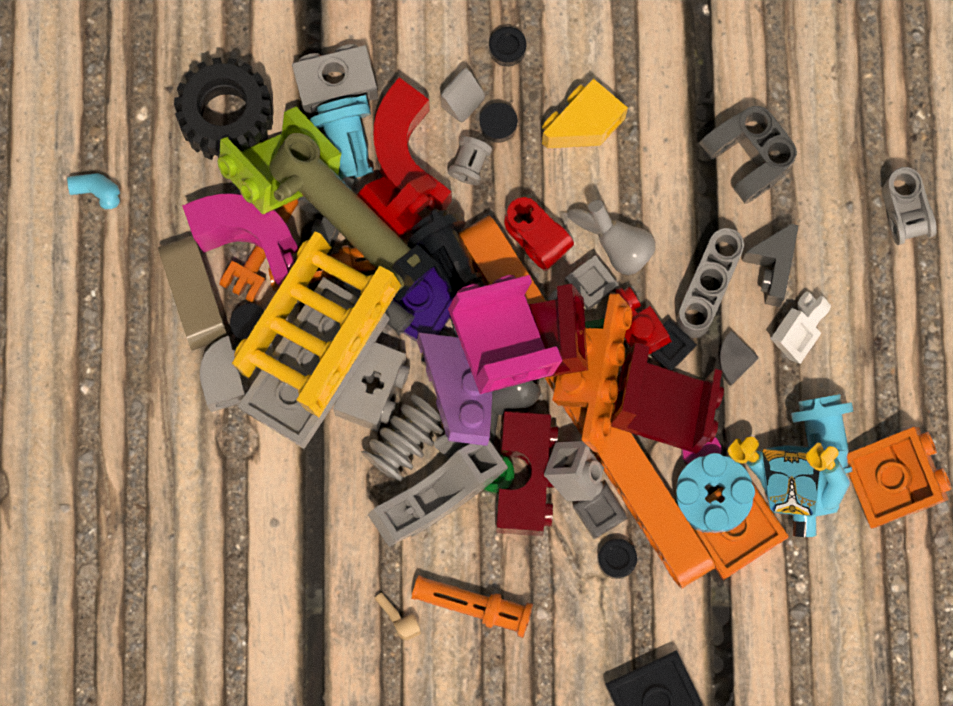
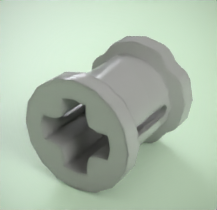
(470, 147)

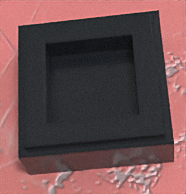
(676, 351)

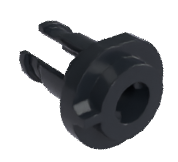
(441, 241)

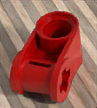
(540, 237)

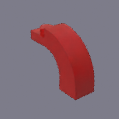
(394, 123)

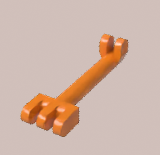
(248, 273)

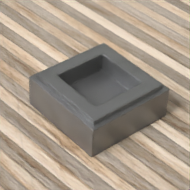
(600, 513)

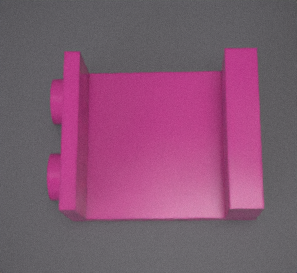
(501, 334)

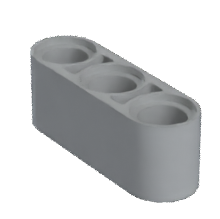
(710, 265)

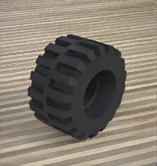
(217, 81)

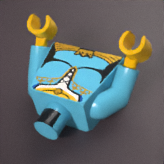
(797, 479)

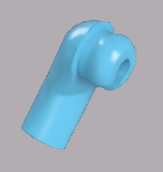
(98, 185)

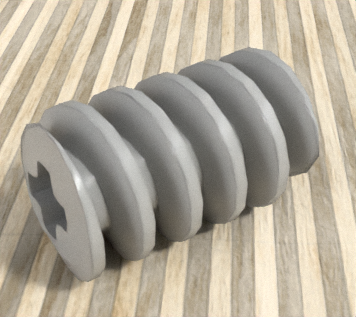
(405, 438)

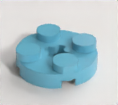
(737, 493)

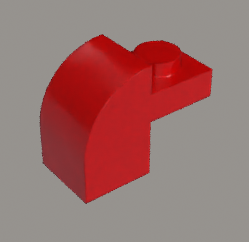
(397, 208)

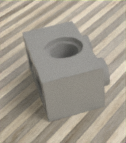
(347, 60)

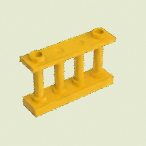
(334, 356)

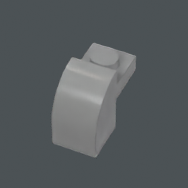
(220, 378)

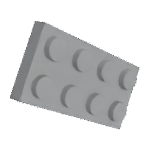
(275, 401)

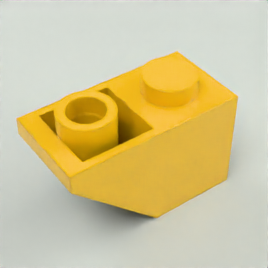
(587, 119)

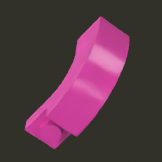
(230, 219)

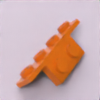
(598, 385)

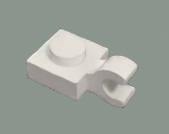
(798, 329)

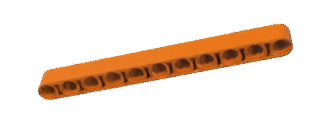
(621, 456)

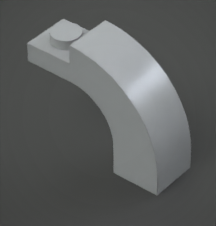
(438, 494)

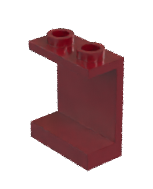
(563, 325)
(666, 403)

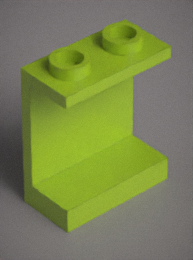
(251, 169)

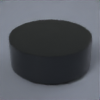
(507, 46)
(498, 122)
(244, 320)
(617, 559)

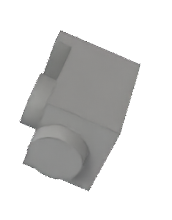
(583, 475)

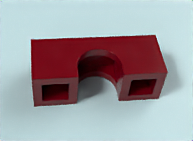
(525, 509)

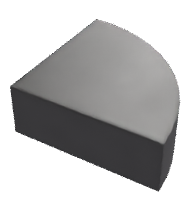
(735, 358)

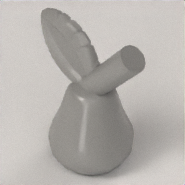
(625, 244)

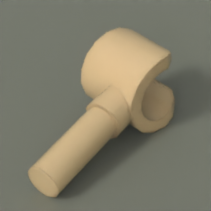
(406, 627)

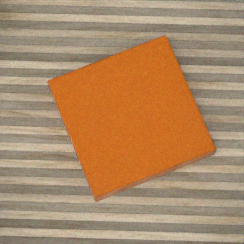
(746, 542)

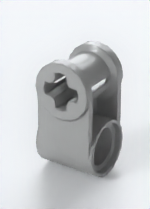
(909, 214)

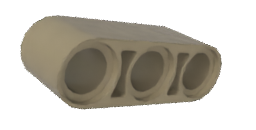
(192, 292)

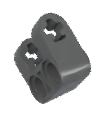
(756, 146)

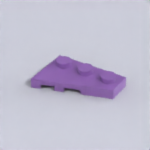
(461, 407)

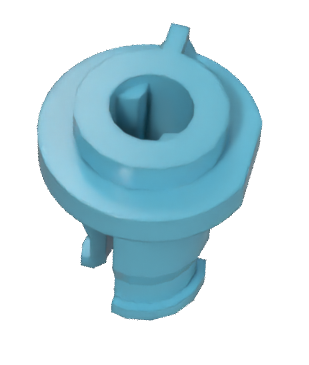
(344, 130)
(825, 422)

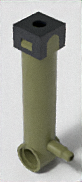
(301, 169)

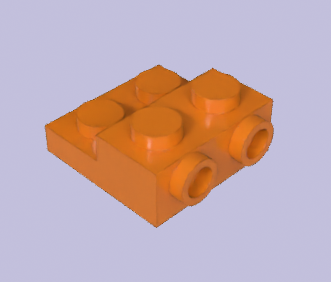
(897, 476)

